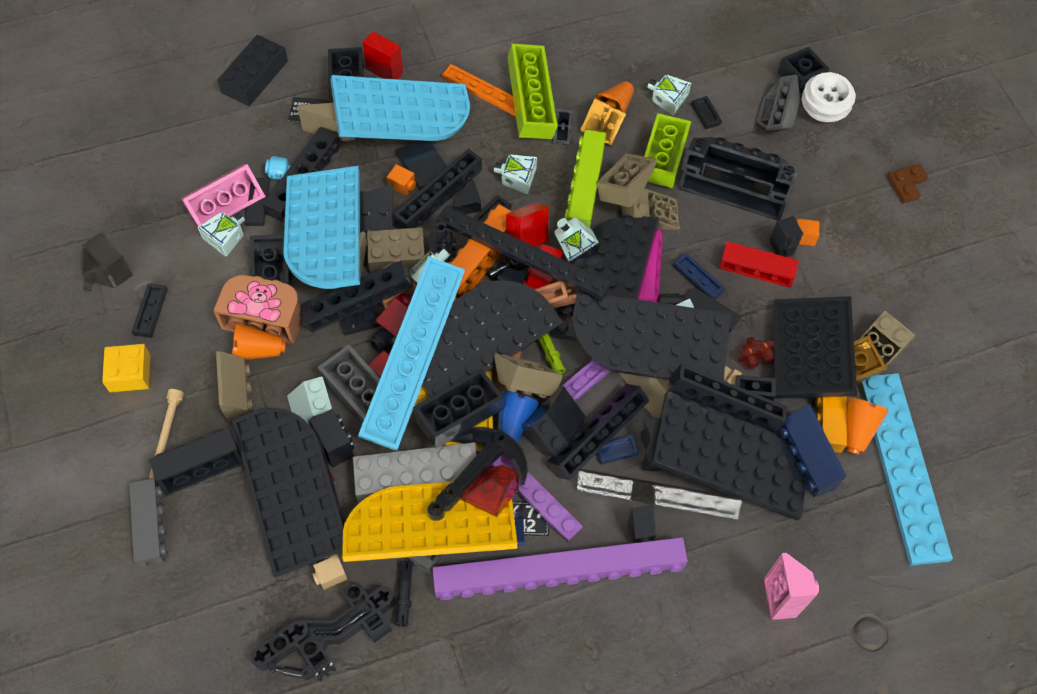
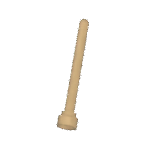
(174, 398)

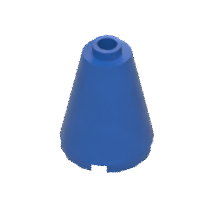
(515, 413)

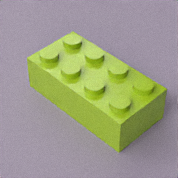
(667, 147)

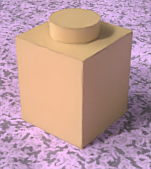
(329, 572)

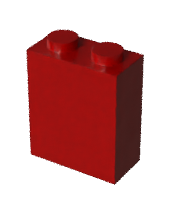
(382, 56)
(529, 224)

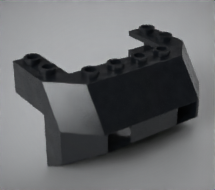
(738, 176)

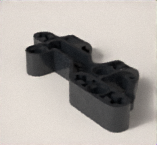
(327, 632)

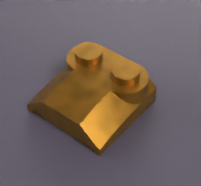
(867, 359)

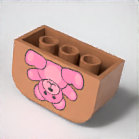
(261, 305)

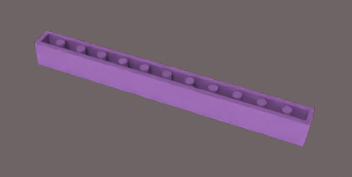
(559, 567)

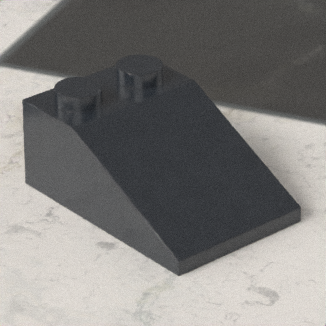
(268, 258)
(554, 423)

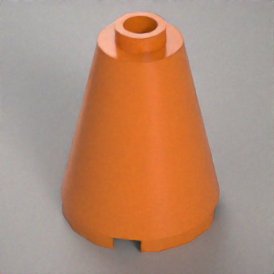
(618, 95)
(255, 343)
(862, 423)

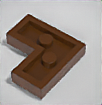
(904, 180)

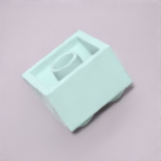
(310, 399)

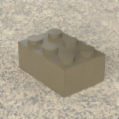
(395, 244)

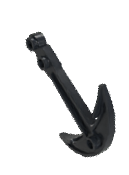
(495, 445)

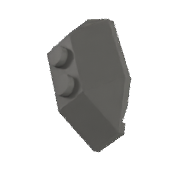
(780, 104)

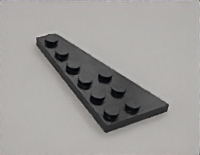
(375, 210)

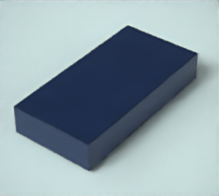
(618, 449)

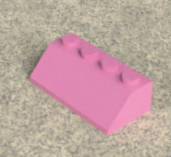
(224, 194)
(789, 587)

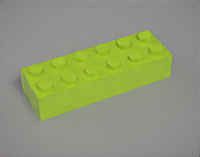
(532, 91)
(586, 175)

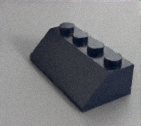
(813, 452)

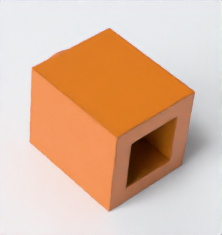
(402, 180)
(810, 231)

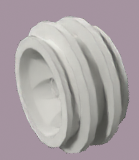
(822, 97)

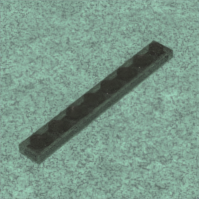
(659, 494)

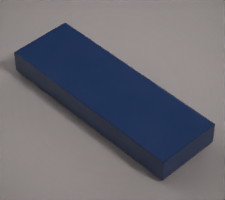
(698, 276)

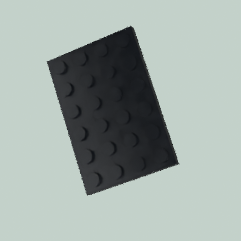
(814, 347)

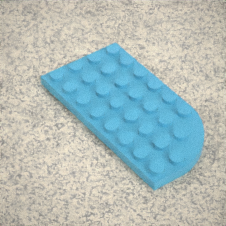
(398, 108)
(324, 227)

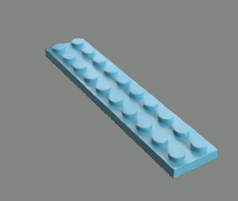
(411, 354)
(907, 473)

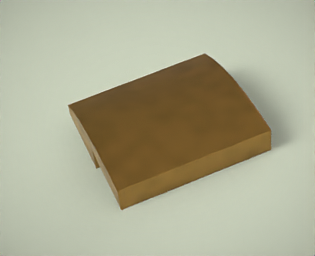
(604, 119)

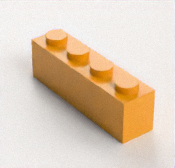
(833, 420)

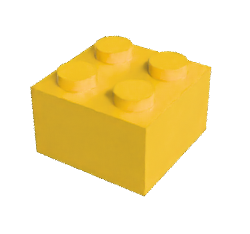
(126, 368)

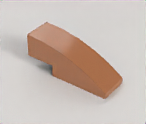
(559, 294)

